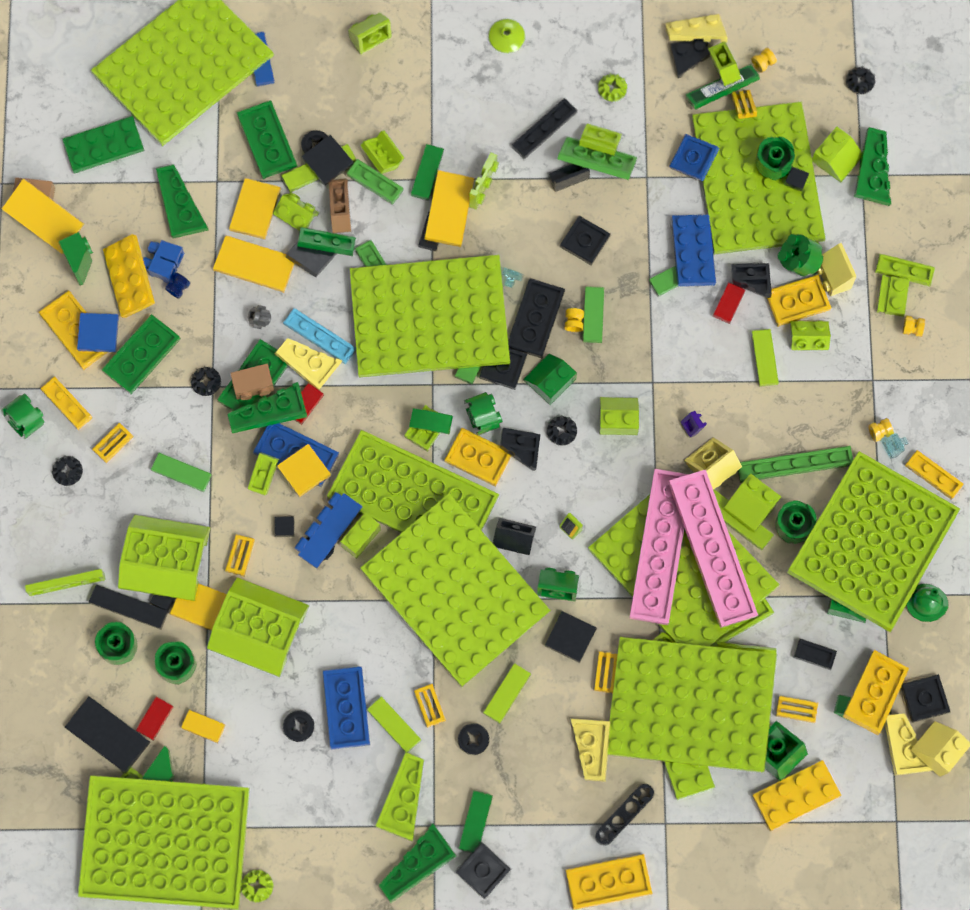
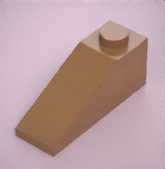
(340, 206)

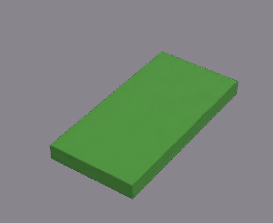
(619, 165)

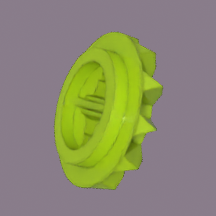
(617, 93)
(262, 893)

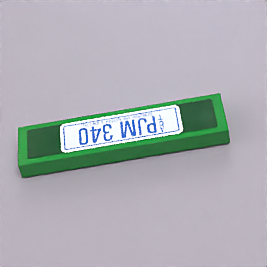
(717, 90)

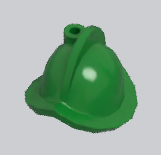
(928, 603)

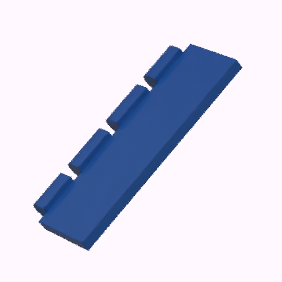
(332, 526)

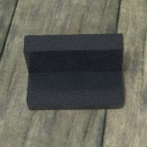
(568, 176)
(514, 536)

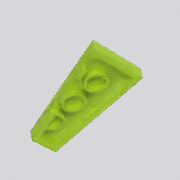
(402, 801)

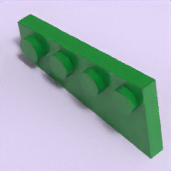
(873, 171)
(179, 205)
(278, 408)
(420, 862)

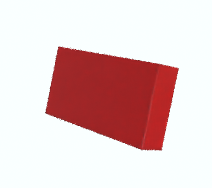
(729, 303)
(311, 397)
(154, 718)

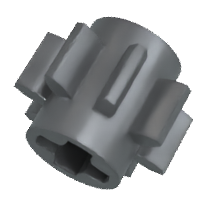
(259, 316)

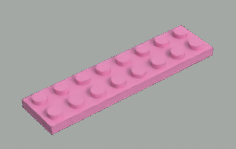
(713, 548)
(658, 553)

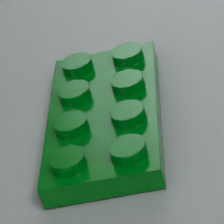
(267, 139)
(103, 144)
(141, 354)
(260, 355)

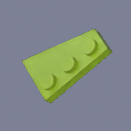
(477, 194)

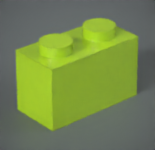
(724, 63)
(360, 535)

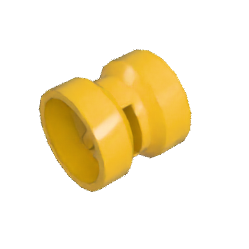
(763, 60)
(574, 320)
(910, 323)
(880, 430)

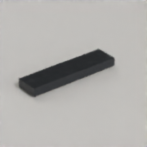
(544, 128)
(128, 607)

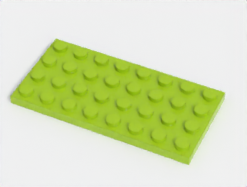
(402, 486)

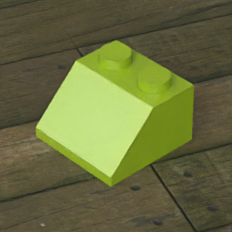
(370, 32)
(837, 154)
(619, 416)
(752, 502)

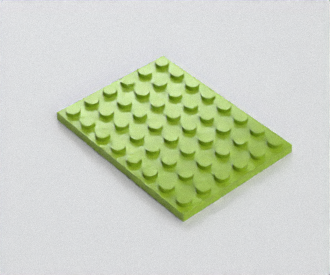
(181, 65)
(742, 203)
(429, 316)
(874, 541)
(455, 589)
(691, 613)
(692, 704)
(164, 842)

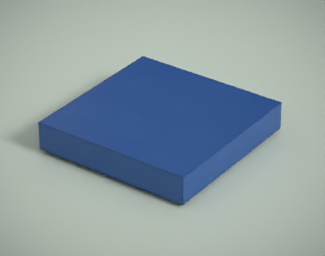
(694, 157)
(98, 332)

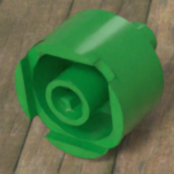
(766, 158)
(801, 255)
(482, 413)
(23, 416)
(799, 512)
(107, 637)
(179, 652)

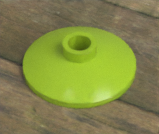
(506, 43)

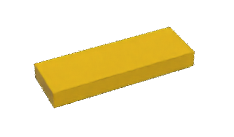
(66, 403)
(934, 474)

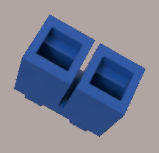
(165, 261)

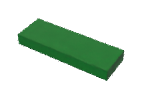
(427, 172)
(326, 241)
(475, 821)

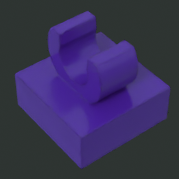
(693, 424)

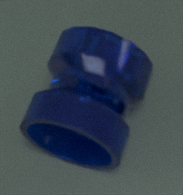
(178, 284)

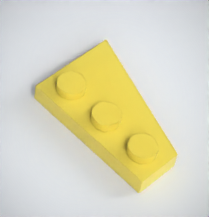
(700, 28)
(308, 363)
(901, 740)
(592, 743)

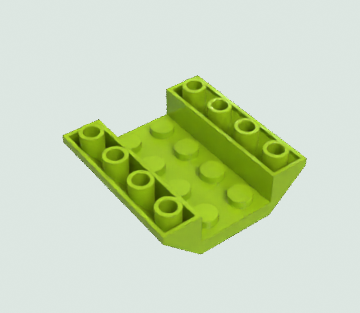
(162, 557)
(257, 626)

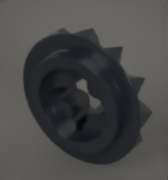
(862, 87)
(315, 135)
(213, 385)
(564, 438)
(73, 476)
(289, 724)
(474, 730)

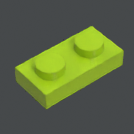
(263, 474)

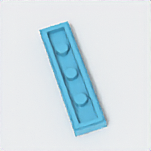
(319, 336)

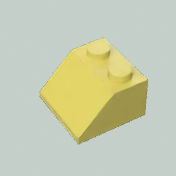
(836, 271)
(716, 459)
(941, 748)

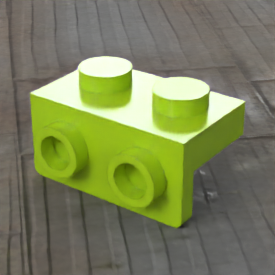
(383, 152)
(294, 211)
(810, 335)

